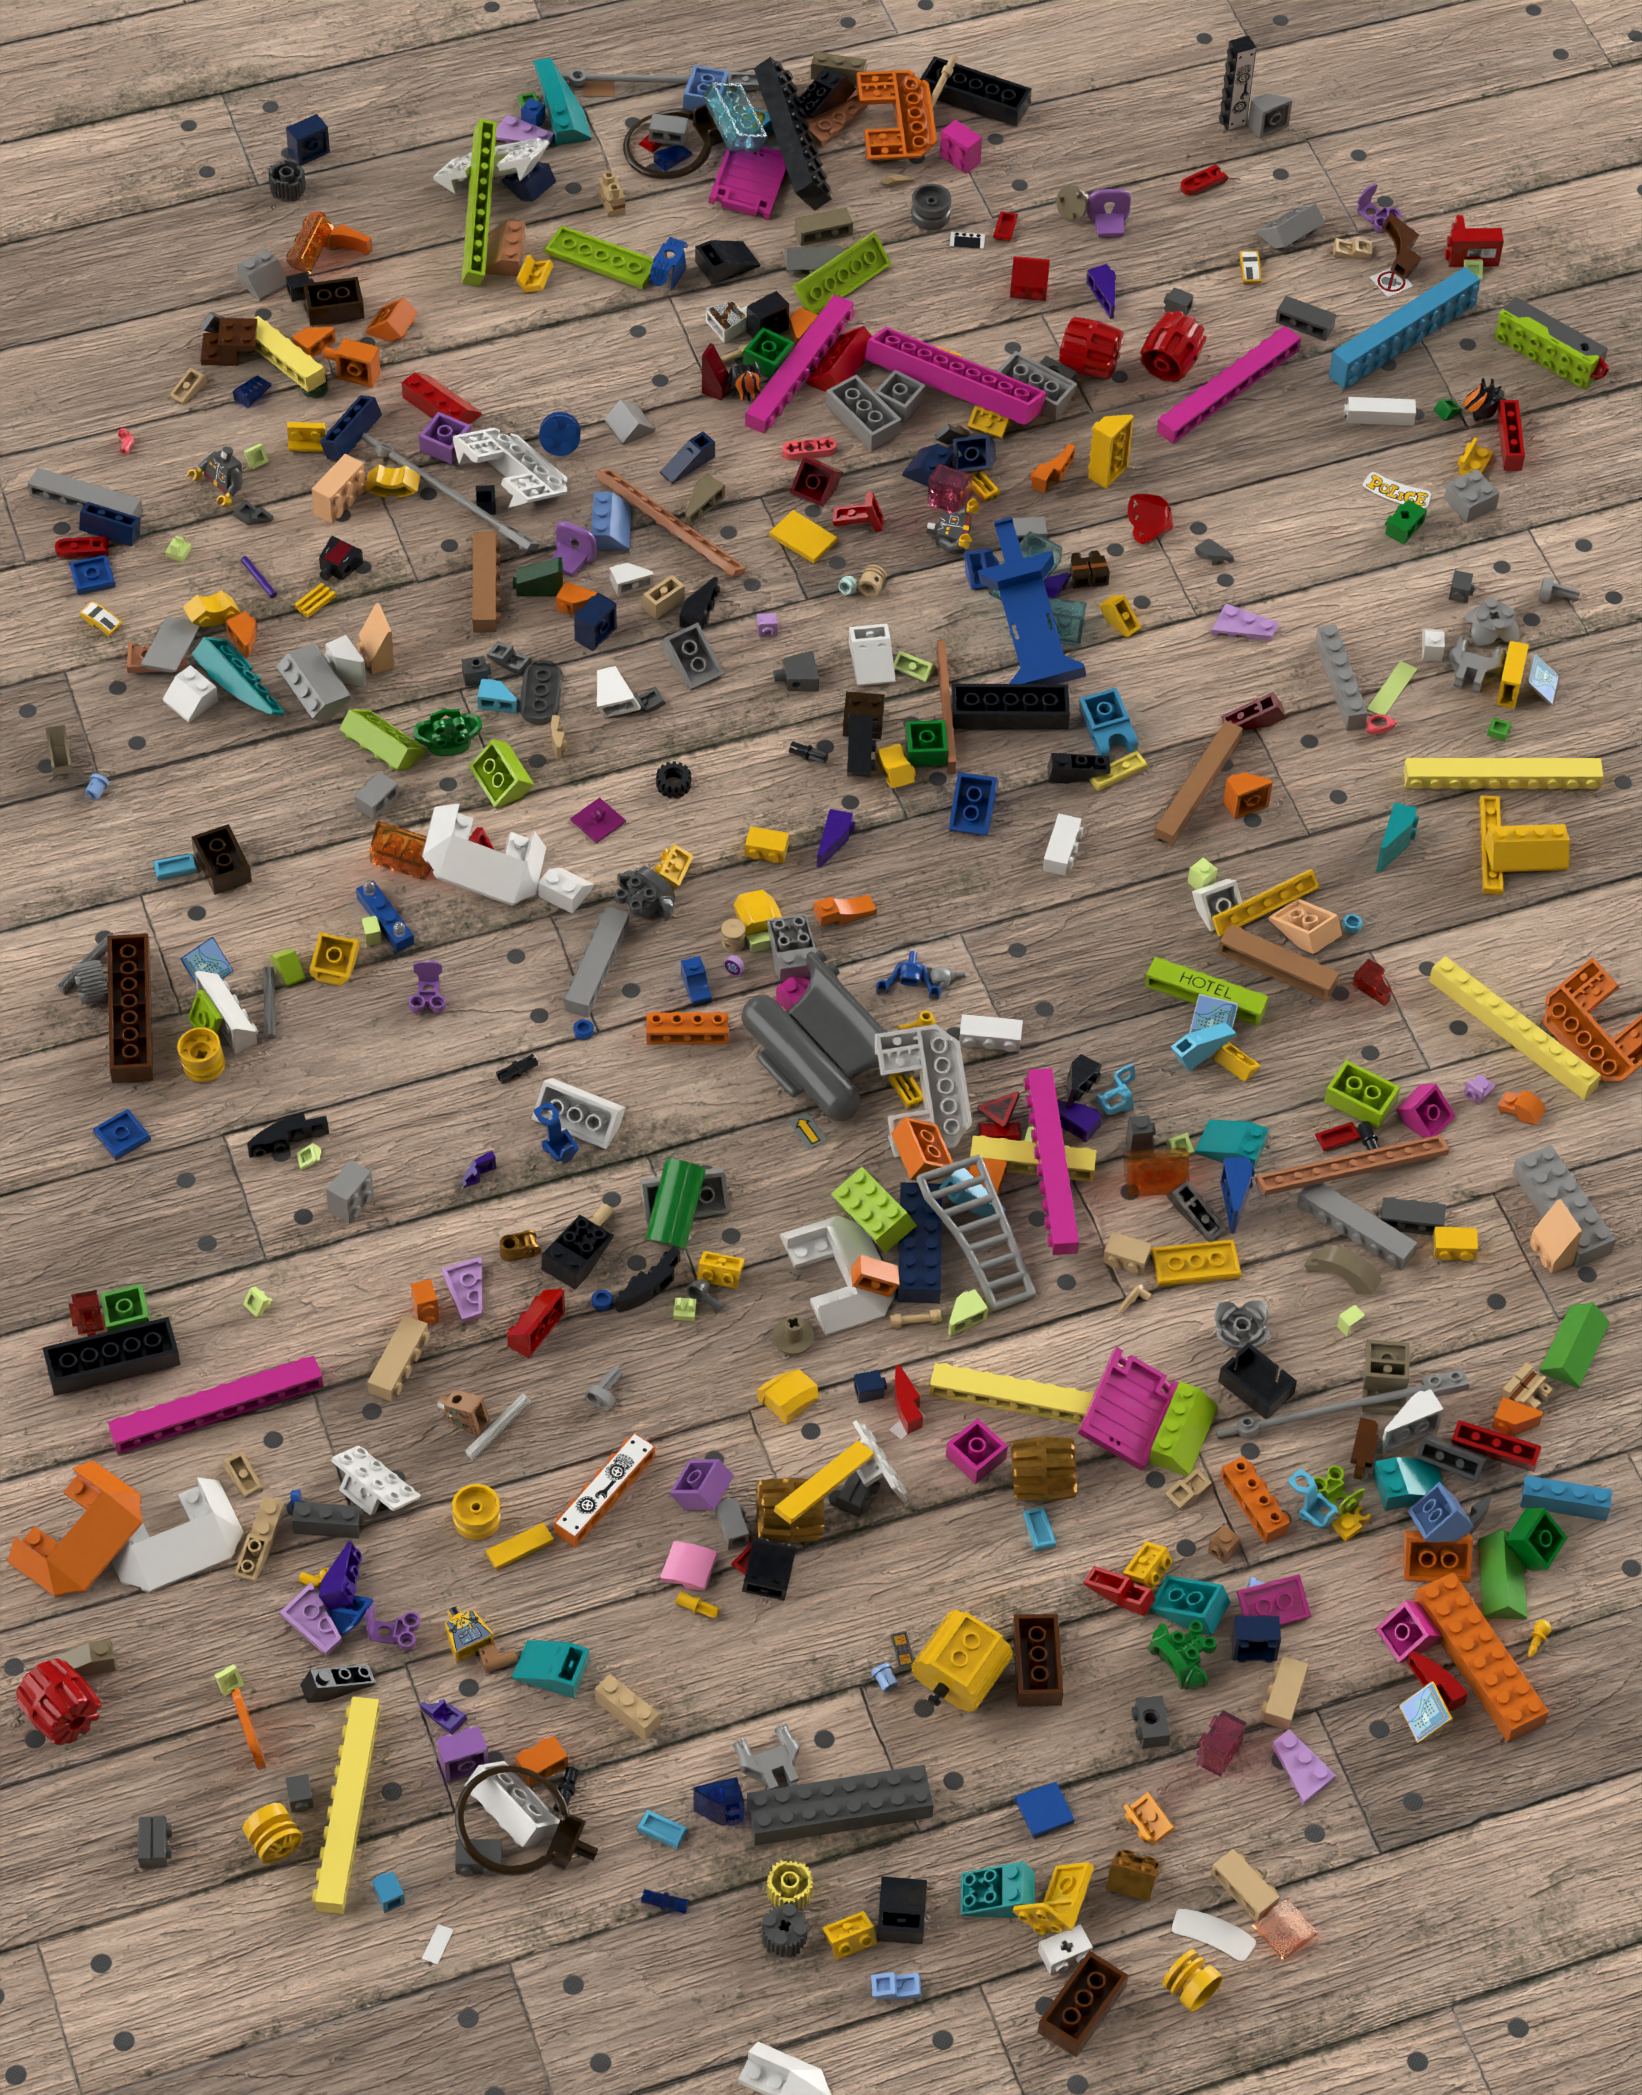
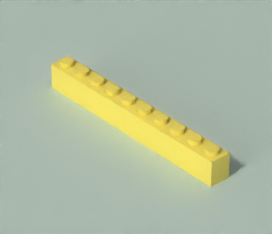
(1503, 773)
(1515, 1028)
(347, 1805)

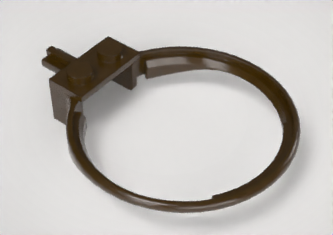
(704, 126)
(564, 1841)

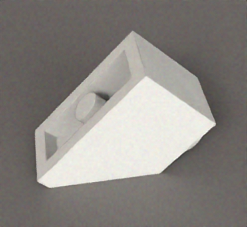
(630, 578)
(1433, 644)

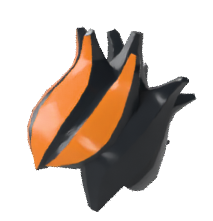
(745, 380)
(1483, 400)

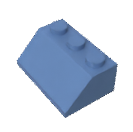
(611, 522)
(1440, 1516)

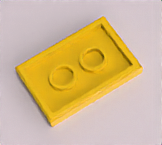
(803, 536)

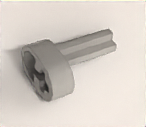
(1549, 587)
(600, 1395)

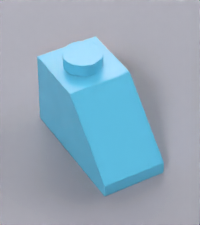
(496, 697)

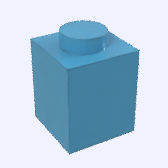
(388, 1891)

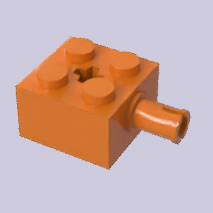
(355, 362)

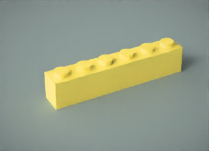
(288, 357)
(1021, 1156)

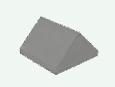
(628, 422)

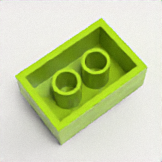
(1362, 1094)

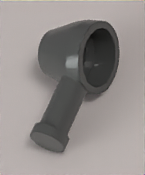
(699, 1290)

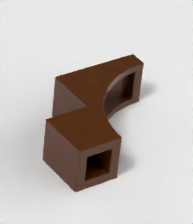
(1404, 239)

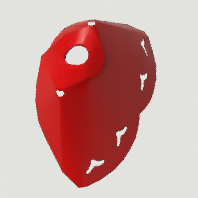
(1153, 517)

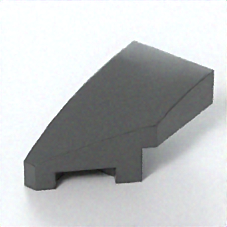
(211, 323)
(251, 515)

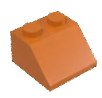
(392, 320)
(1246, 794)

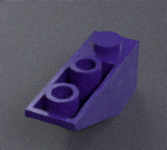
(340, 1581)

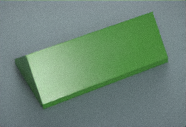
(1575, 1344)
(1501, 1578)

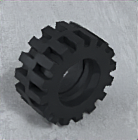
(673, 770)

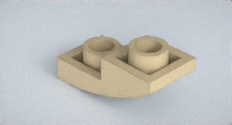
(558, 741)

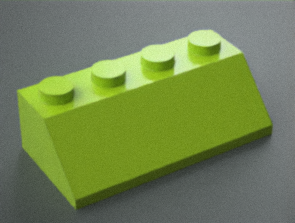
(381, 739)
(1183, 1430)

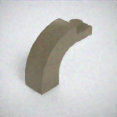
(1348, 1265)

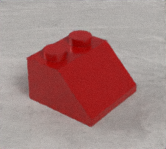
(1029, 278)

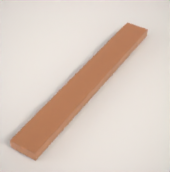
(946, 704)

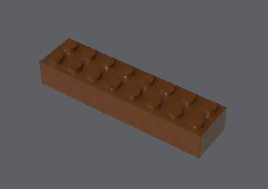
(130, 1008)

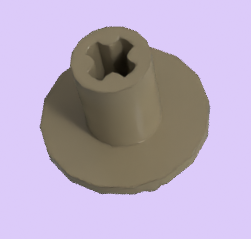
(1072, 202)
(793, 1335)

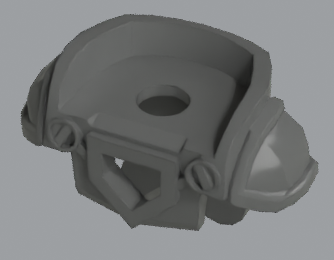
(647, 887)

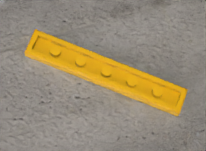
(1489, 816)
(1266, 902)
(823, 1482)

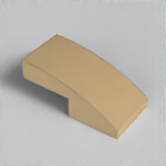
(1357, 249)
(1189, 1489)

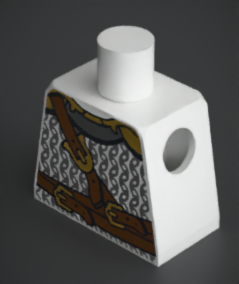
(727, 320)

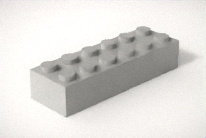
(1548, 1180)

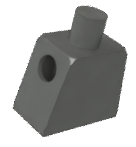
(799, 673)

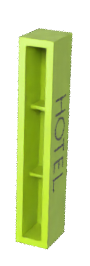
(1188, 984)

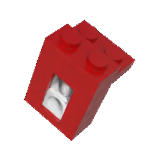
(1473, 244)

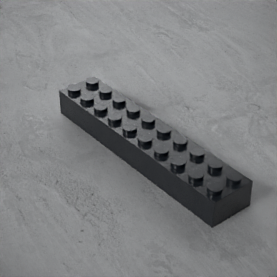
(793, 133)

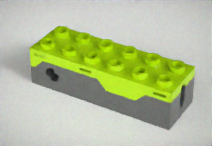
(1551, 343)

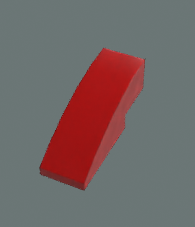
(907, 1402)
(1120, 1590)
(1428, 1671)

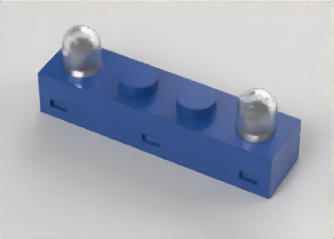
(389, 920)

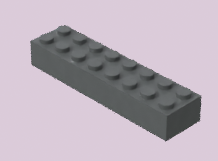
(839, 1805)

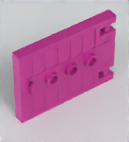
(749, 181)
(1127, 1408)

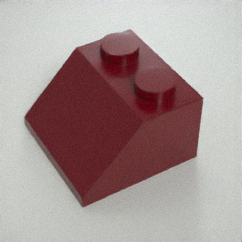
(815, 481)

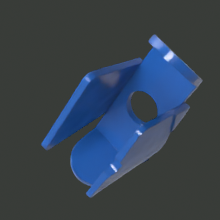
(662, 264)

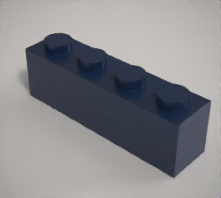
(351, 427)

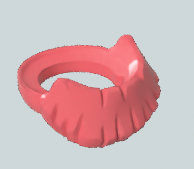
(1372, 729)

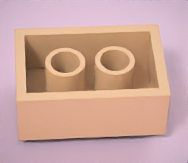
(338, 488)

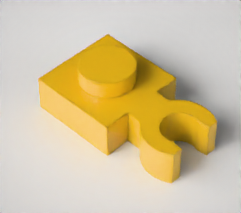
(1350, 1525)

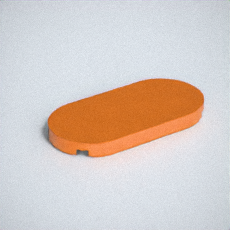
(248, 1728)

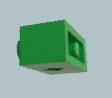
(1405, 521)

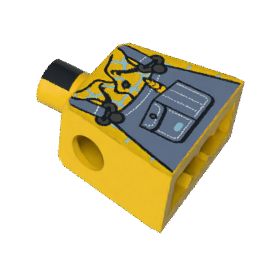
(466, 1633)

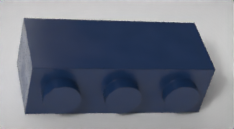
(109, 523)

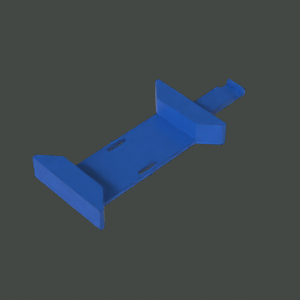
(1027, 606)

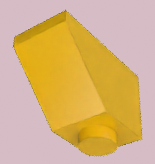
(1120, 614)

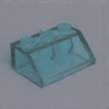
(1069, 620)

